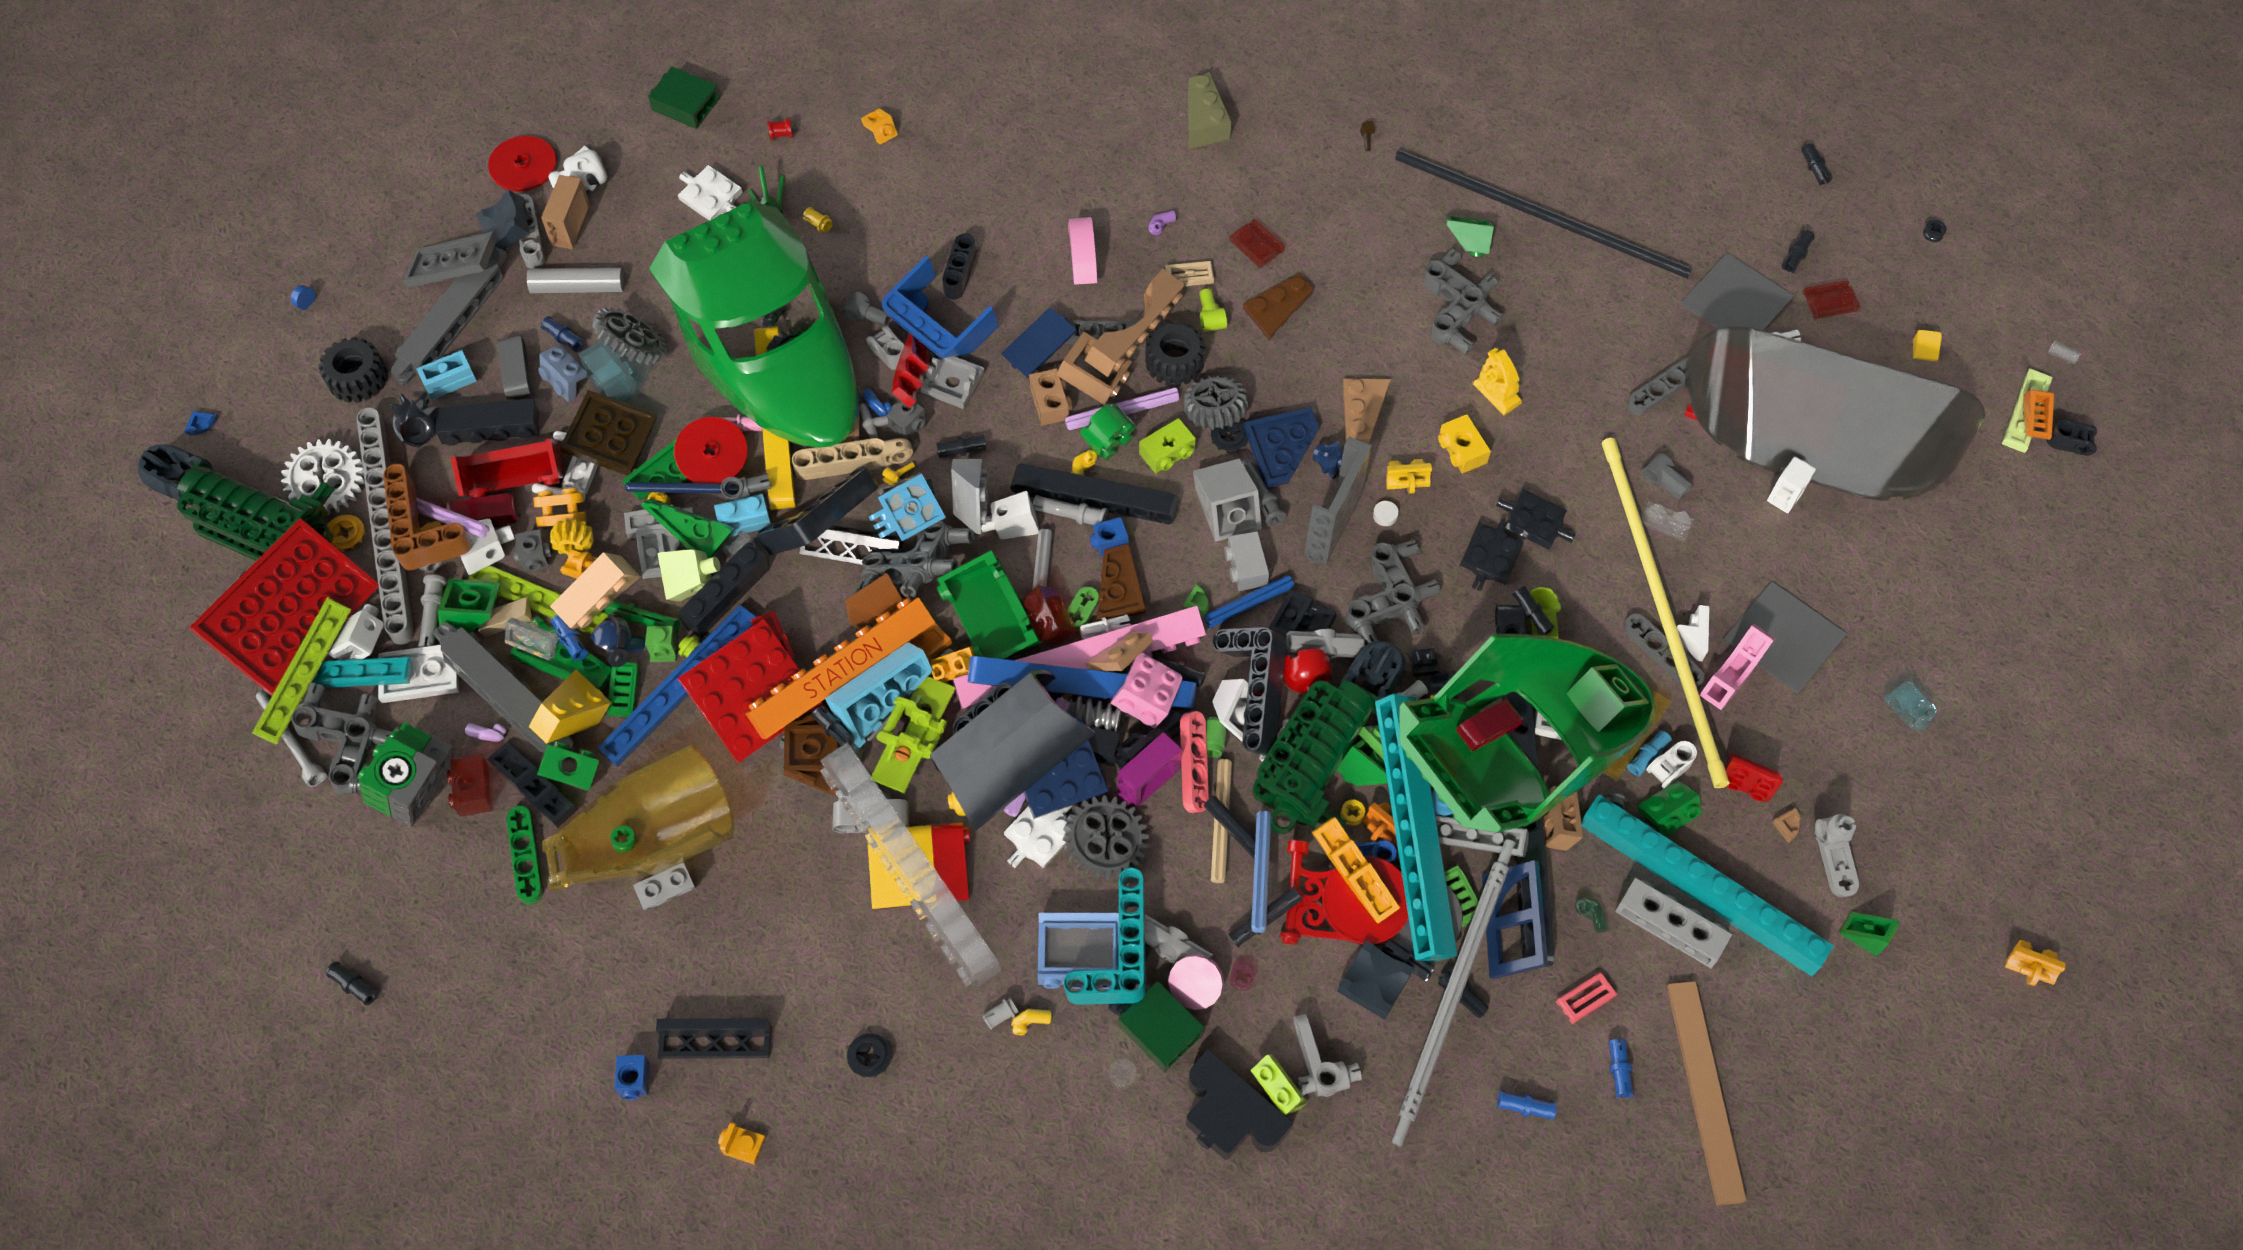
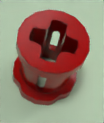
(779, 129)

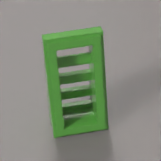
(1467, 892)

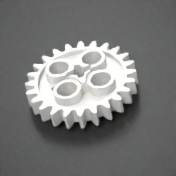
(346, 473)

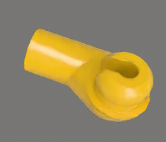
(1083, 462)

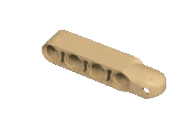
(840, 454)

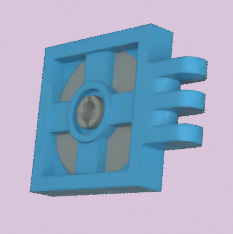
(907, 509)

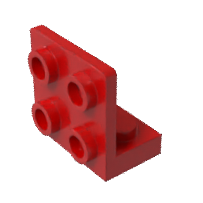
(1752, 778)

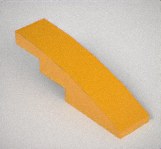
(1355, 870)

